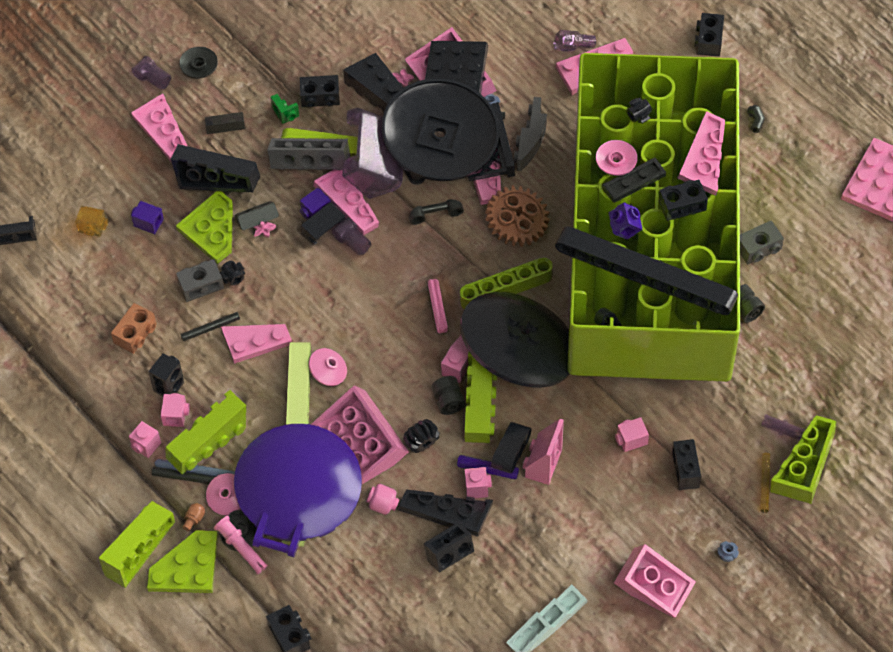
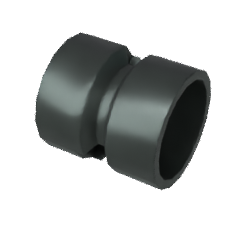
(750, 305)
(448, 394)

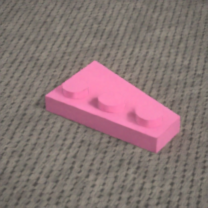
(255, 340)

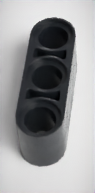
(511, 447)

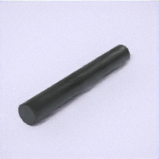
(210, 326)
(185, 476)

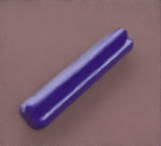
(470, 462)

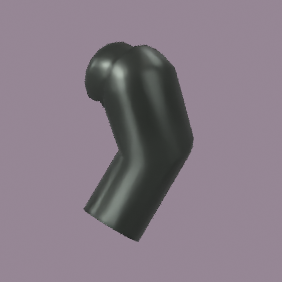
(756, 112)

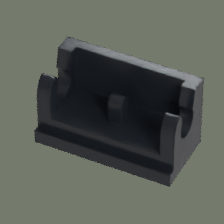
(321, 223)
(18, 232)

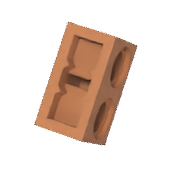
(130, 327)

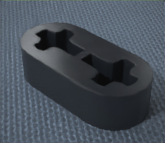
(603, 313)

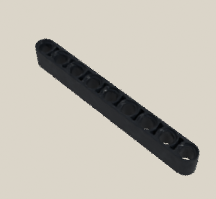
(646, 271)

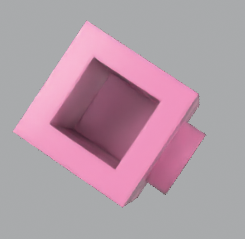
(174, 410)
(632, 434)
(144, 439)
(477, 482)

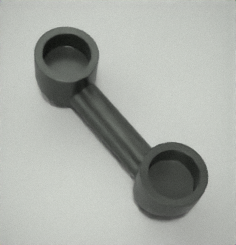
(454, 209)

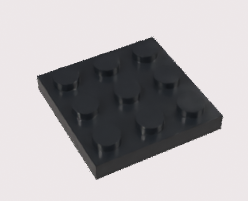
(458, 62)

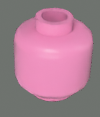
(382, 499)

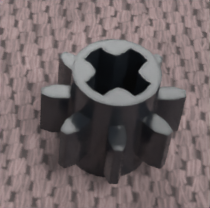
(639, 110)
(232, 272)

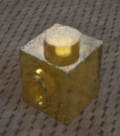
(91, 221)

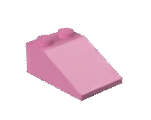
(545, 453)
(654, 581)

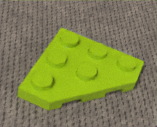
(210, 226)
(187, 566)

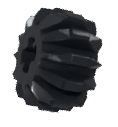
(421, 435)

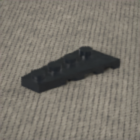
(447, 509)

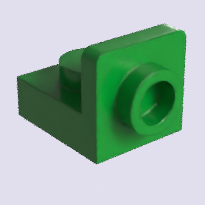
(282, 110)

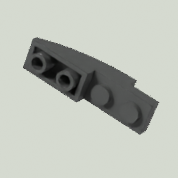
(531, 136)

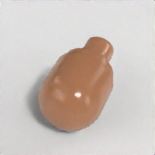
(193, 516)

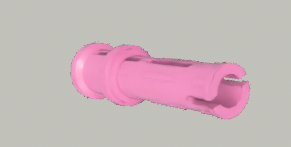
(235, 538)

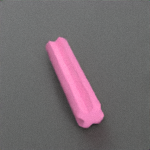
(437, 306)

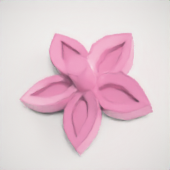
(403, 77)
(265, 228)

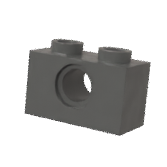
(765, 234)
(194, 288)

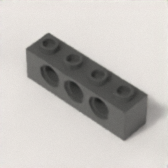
(308, 153)

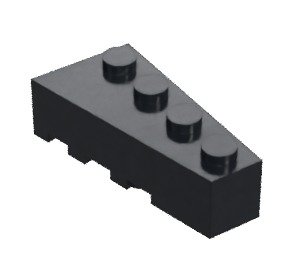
(372, 80)
(213, 171)

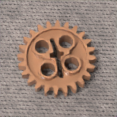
(511, 230)

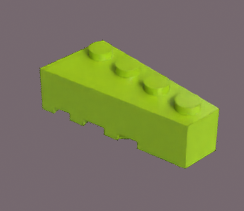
(479, 403)
(208, 433)
(804, 466)
(136, 543)

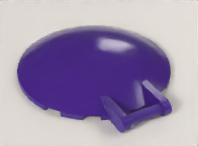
(296, 484)

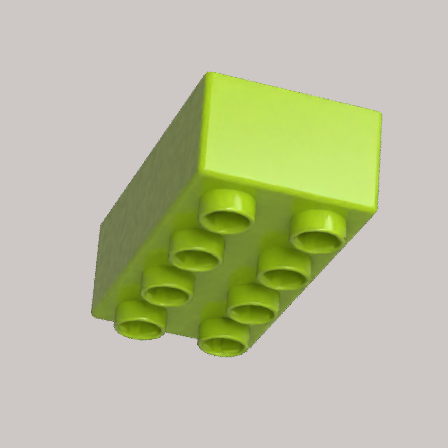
(658, 331)

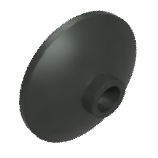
(198, 62)

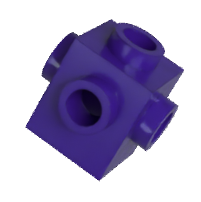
(625, 220)

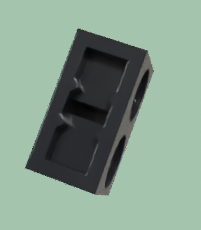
(710, 34)
(319, 91)
(684, 203)
(166, 375)
(686, 464)
(449, 547)
(285, 633)

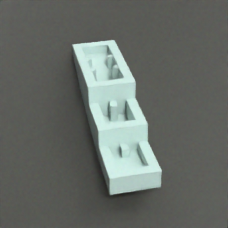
(546, 622)

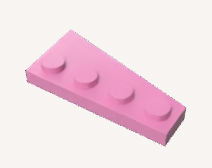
(705, 154)

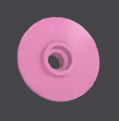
(616, 151)
(323, 371)
(214, 497)

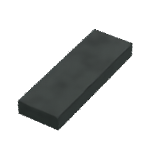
(635, 180)

